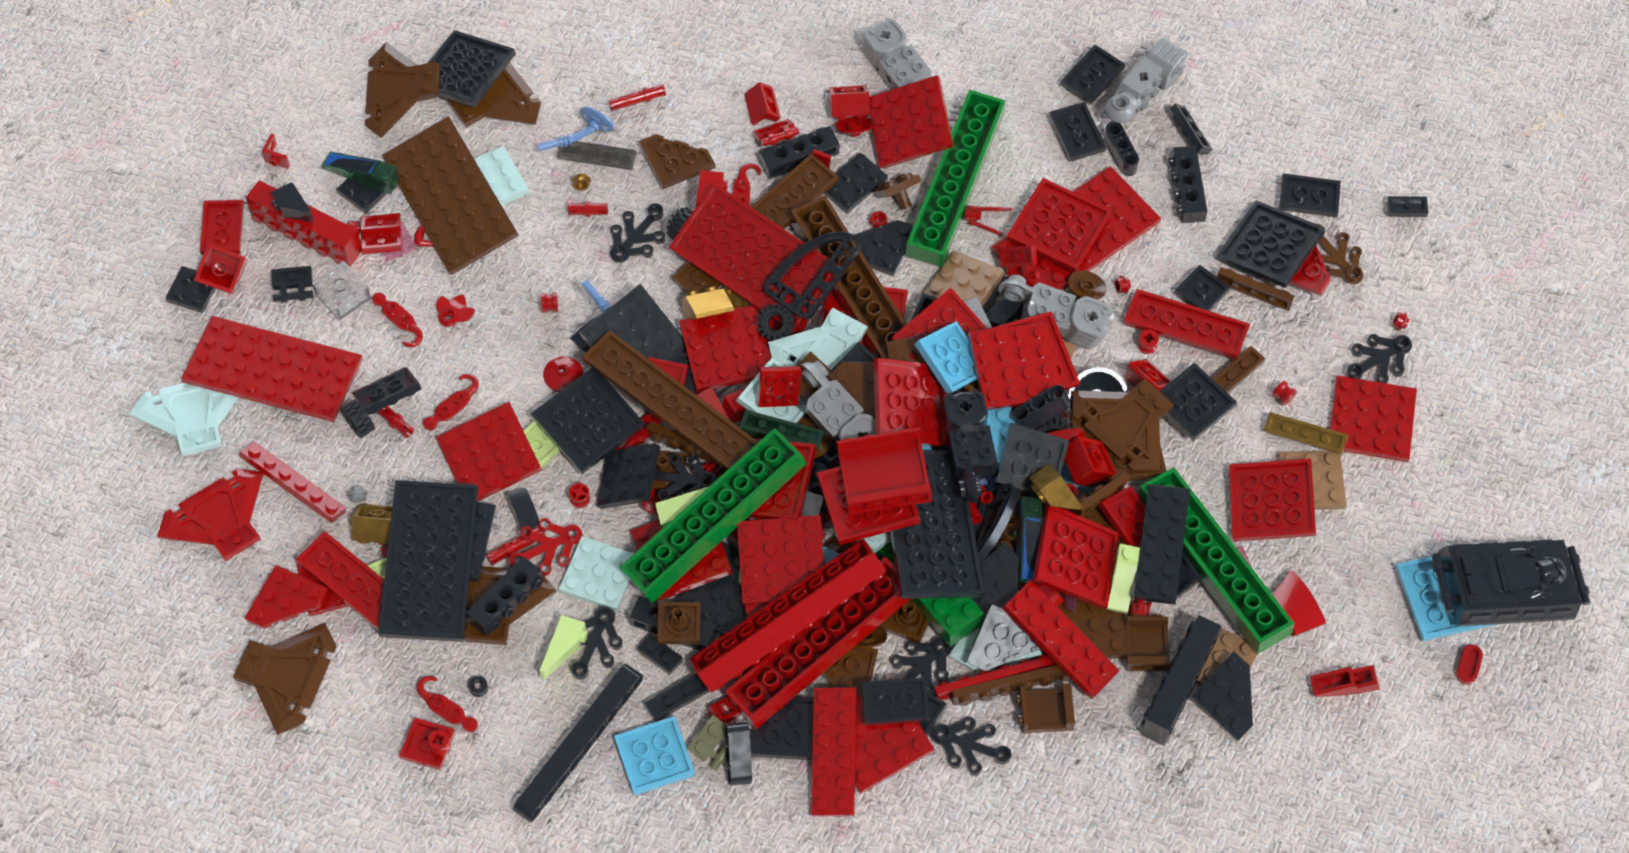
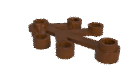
(1338, 258)

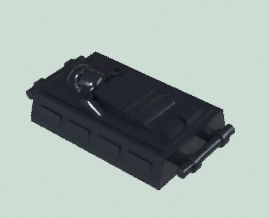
(1510, 582)

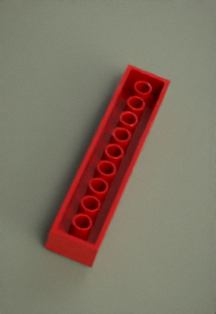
(787, 615)
(814, 650)

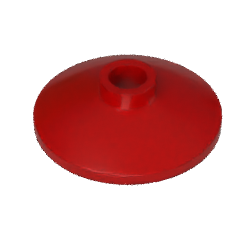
(854, 126)
(555, 379)

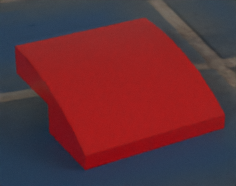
(381, 233)

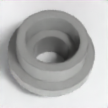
(357, 494)

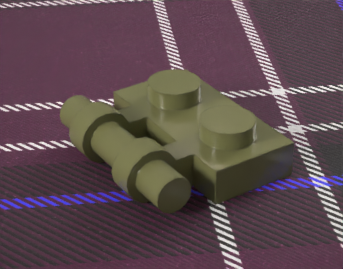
(707, 740)

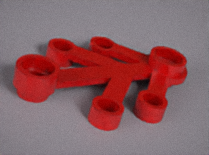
(549, 544)

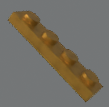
(1306, 433)

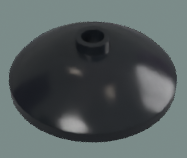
(1098, 380)

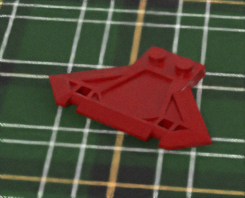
(218, 515)

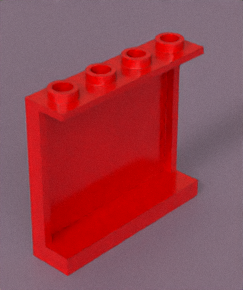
(884, 471)

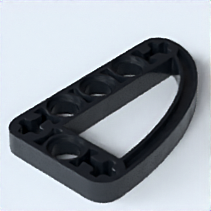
(826, 287)
(1006, 497)

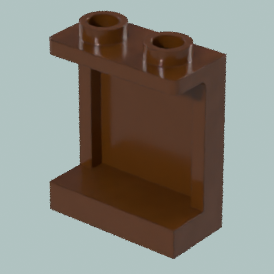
(1147, 643)
(1046, 710)

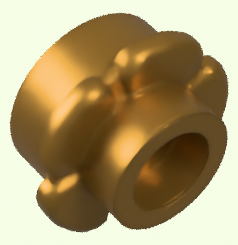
(581, 181)

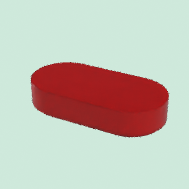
(1469, 664)

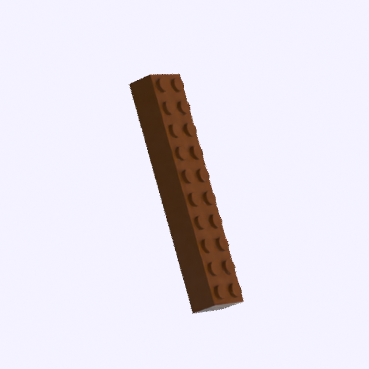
(859, 287)

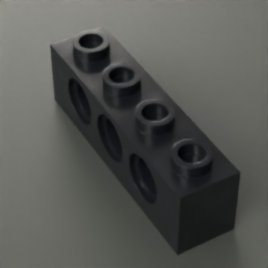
(1188, 158)
(776, 166)
(493, 599)
(641, 619)

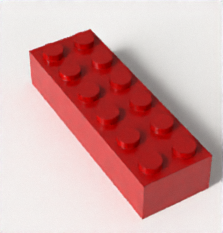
(323, 234)

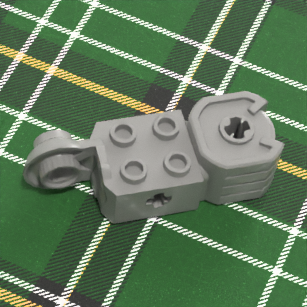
(887, 51)
(1159, 68)
(1077, 321)
(834, 407)

